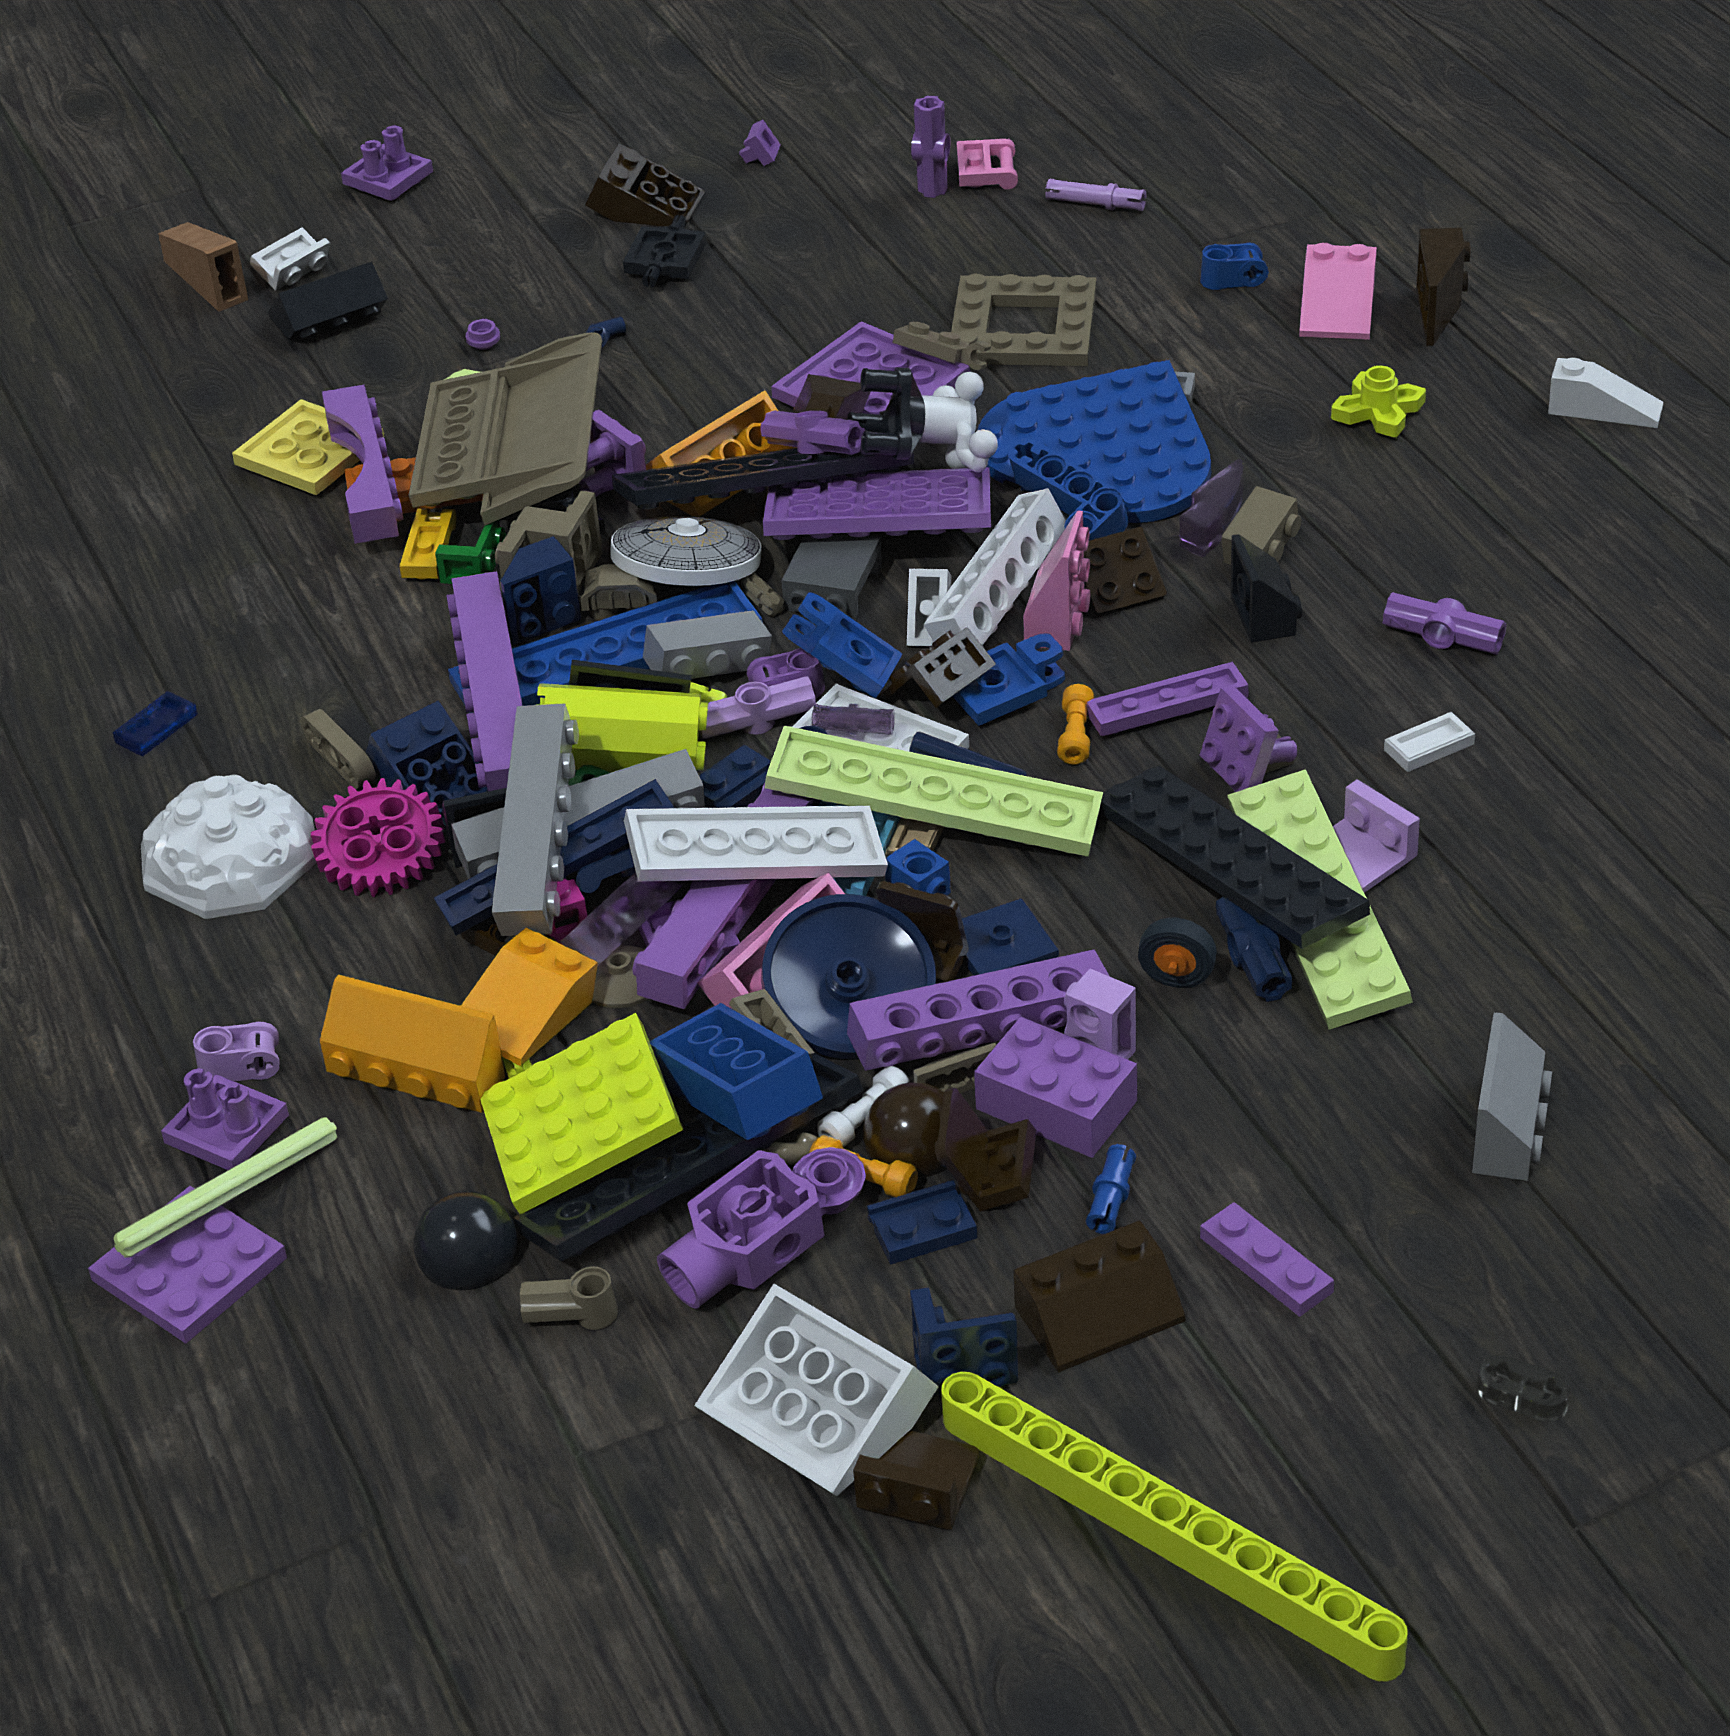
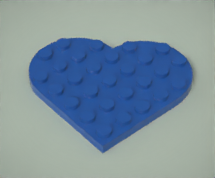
(1120, 427)

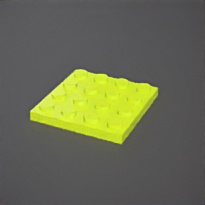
(579, 1113)

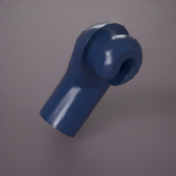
(608, 328)

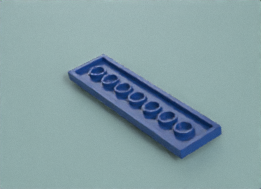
(611, 640)

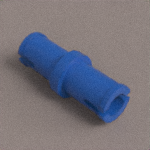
(1111, 1189)

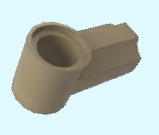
(582, 1298)

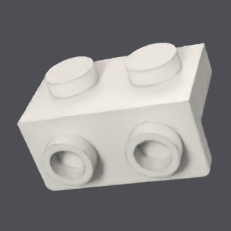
(290, 258)

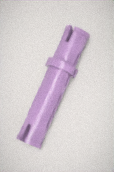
(1107, 196)

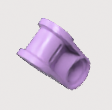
(234, 1052)

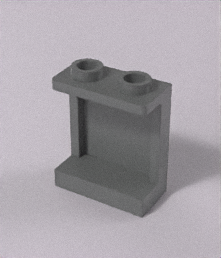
(832, 569)

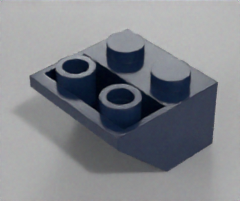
(539, 590)

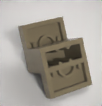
(574, 529)

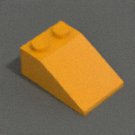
(533, 992)

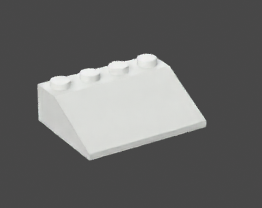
(814, 1391)

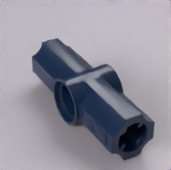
(1255, 949)

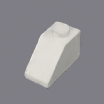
(924, 594)

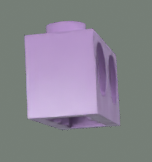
(1102, 1013)

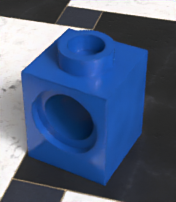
(919, 868)

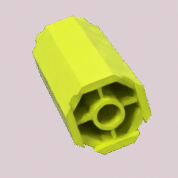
(630, 724)

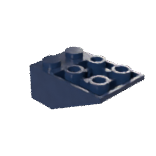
(425, 752)

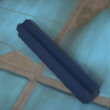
(936, 747)

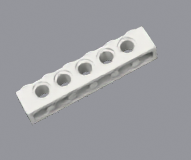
(1000, 568)

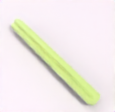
(224, 1187)

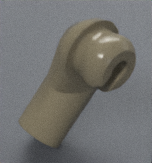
(792, 1151)

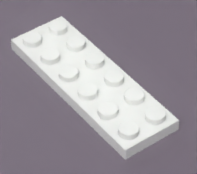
(754, 843)

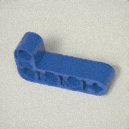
(1071, 486)

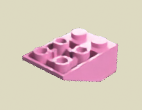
(1059, 588)

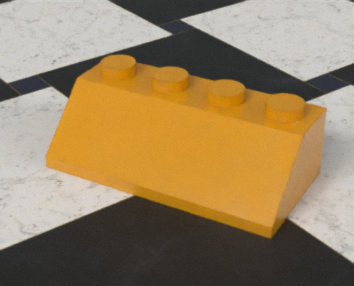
(727, 437)
(411, 1043)

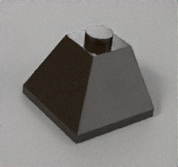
(832, 396)

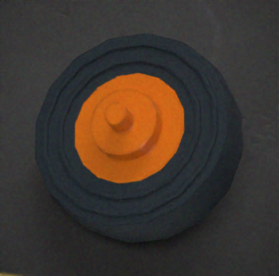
(1177, 952)

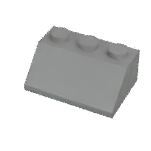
(1510, 1103)

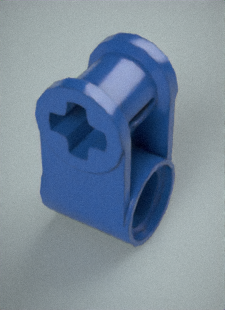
(1228, 266)

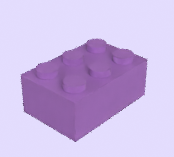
(1058, 1084)

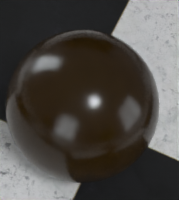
(905, 1126)

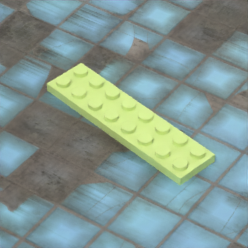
(934, 790)
(1354, 967)

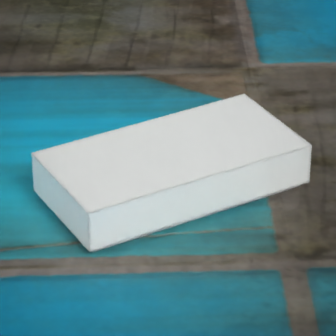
(1429, 741)

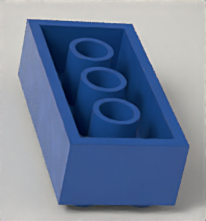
(736, 1071)

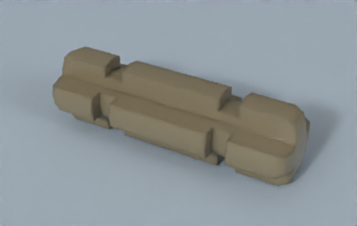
(761, 594)

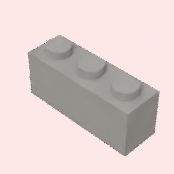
(707, 644)

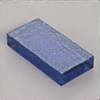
(155, 723)

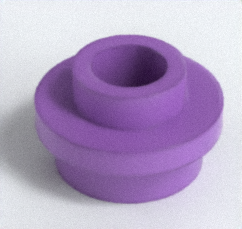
(482, 334)

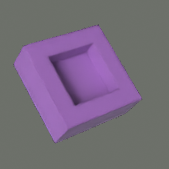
(760, 144)

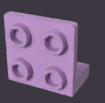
(1376, 834)

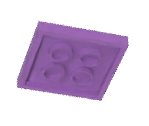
(192, 1272)

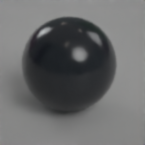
(465, 1241)

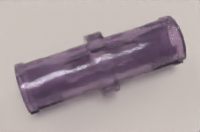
(853, 719)

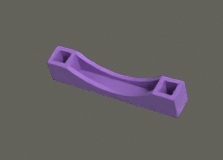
(373, 496)

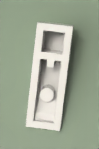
(1595, 393)

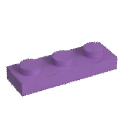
(1267, 1259)

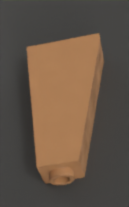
(206, 263)

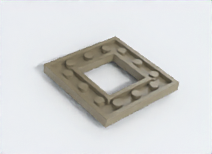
(1073, 331)

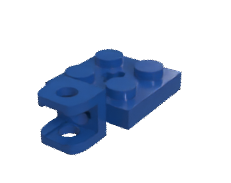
(842, 644)
(1016, 679)

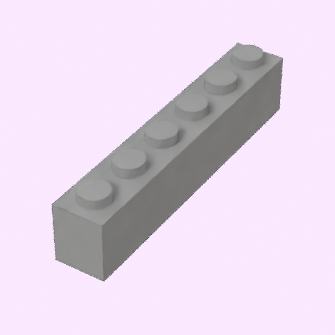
(535, 819)
(479, 837)

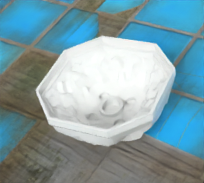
(227, 847)

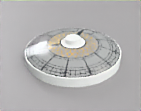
(686, 550)

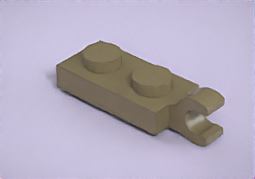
(940, 345)

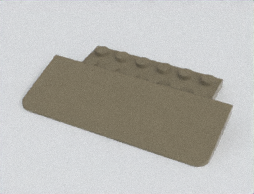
(510, 430)

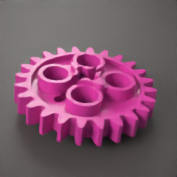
(378, 837)

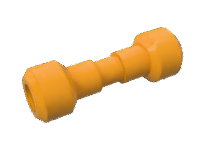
(1074, 743)
(895, 1178)

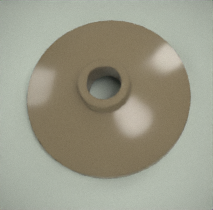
(615, 979)

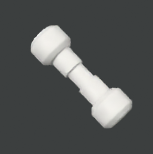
(843, 1124)

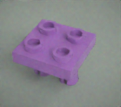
(387, 167)
(611, 452)
(1243, 741)
(223, 1120)

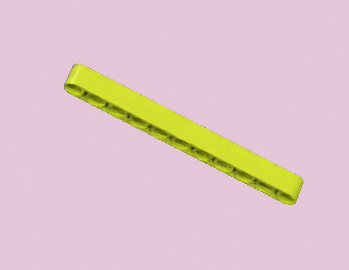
(1176, 1527)

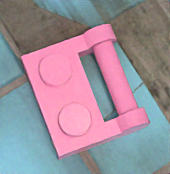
(975, 163)

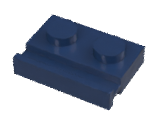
(735, 779)
(921, 1222)

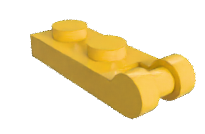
(426, 534)

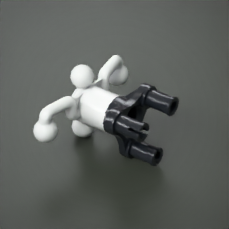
(918, 418)

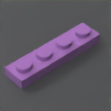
(1163, 699)

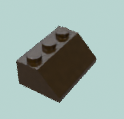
(1097, 1296)

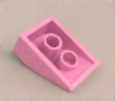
(1338, 291)

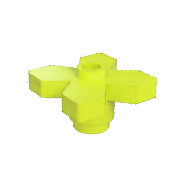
(1379, 400)

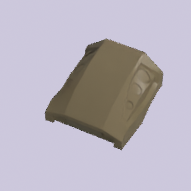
(611, 588)

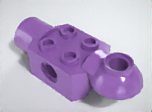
(758, 1221)

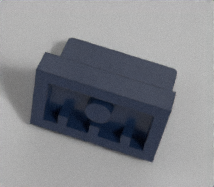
(971, 1345)

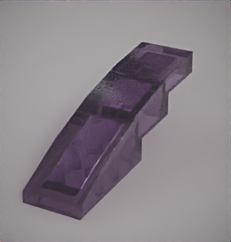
(619, 916)

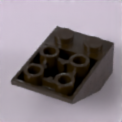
(641, 191)

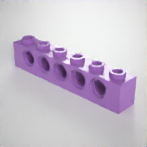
(963, 1010)

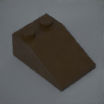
(1440, 278)

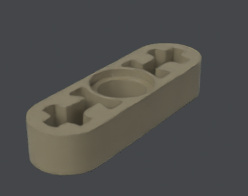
(338, 748)

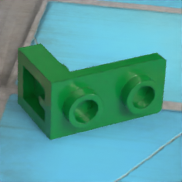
(466, 560)

